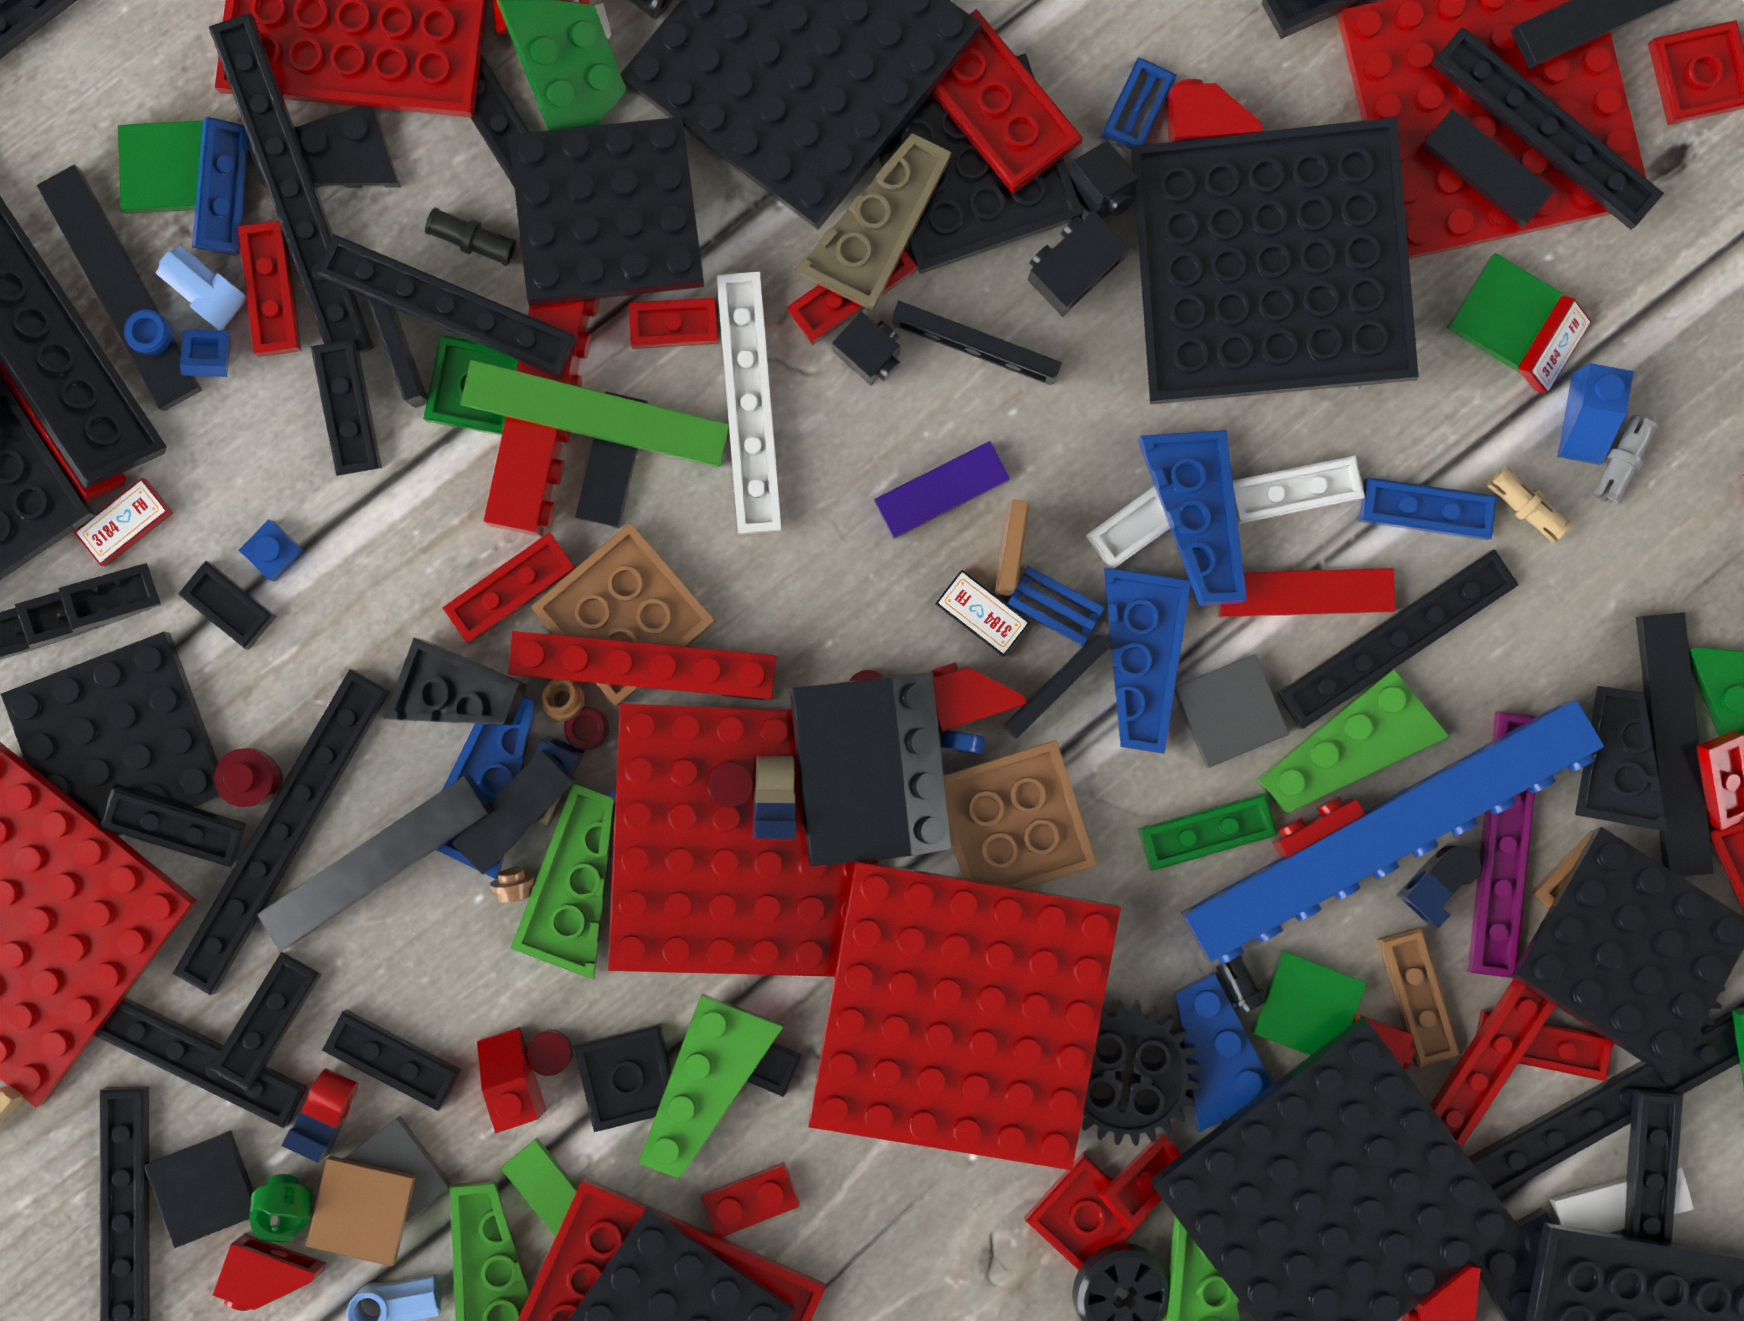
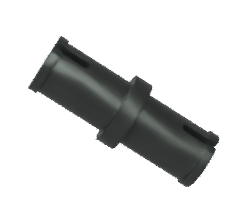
(470, 236)

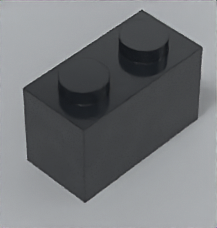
(1076, 262)

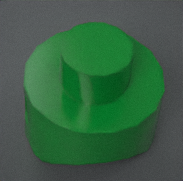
(282, 1199)

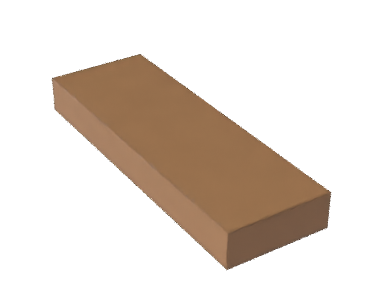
(1419, 996)

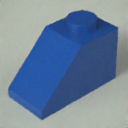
(1594, 412)

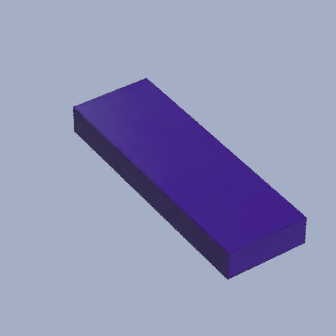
(941, 489)

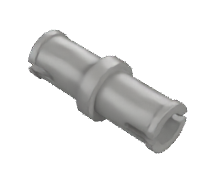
(1625, 459)

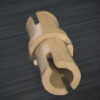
(1529, 504)

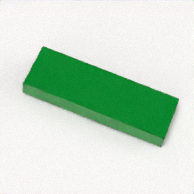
(1207, 832)

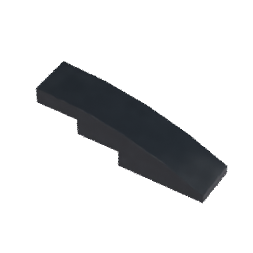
(76, 610)

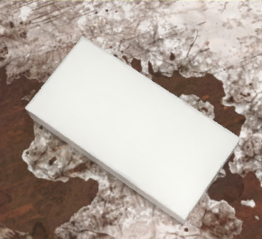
(1130, 529)

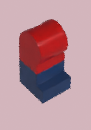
(322, 1116)

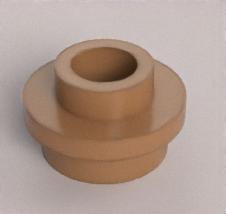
(555, 691)
(512, 885)

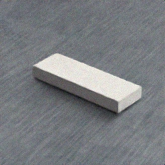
(1297, 489)
(1604, 1205)

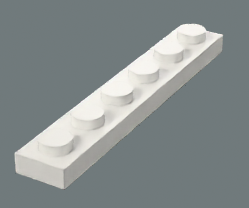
(749, 403)

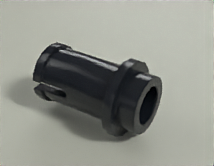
(1241, 987)

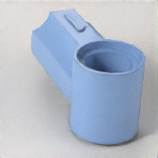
(208, 292)
(399, 1300)

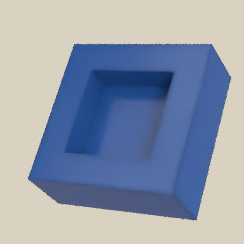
(205, 353)
(271, 550)

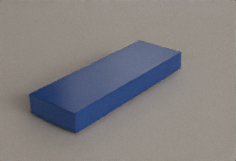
(220, 186)
(1428, 508)

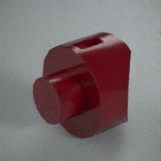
(247, 777)

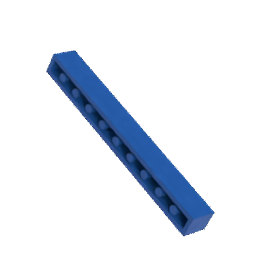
(1392, 830)

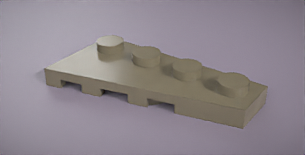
(872, 235)

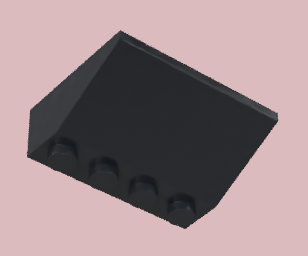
(870, 769)

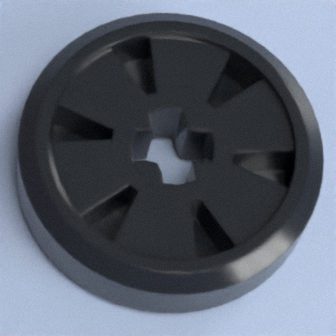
(1125, 1267)

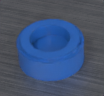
(148, 332)
(963, 742)

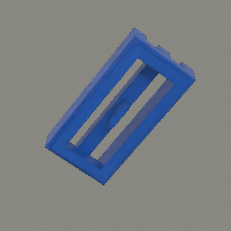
(1123, 138)
(1087, 623)

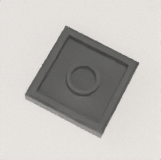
(1231, 711)
(400, 1150)

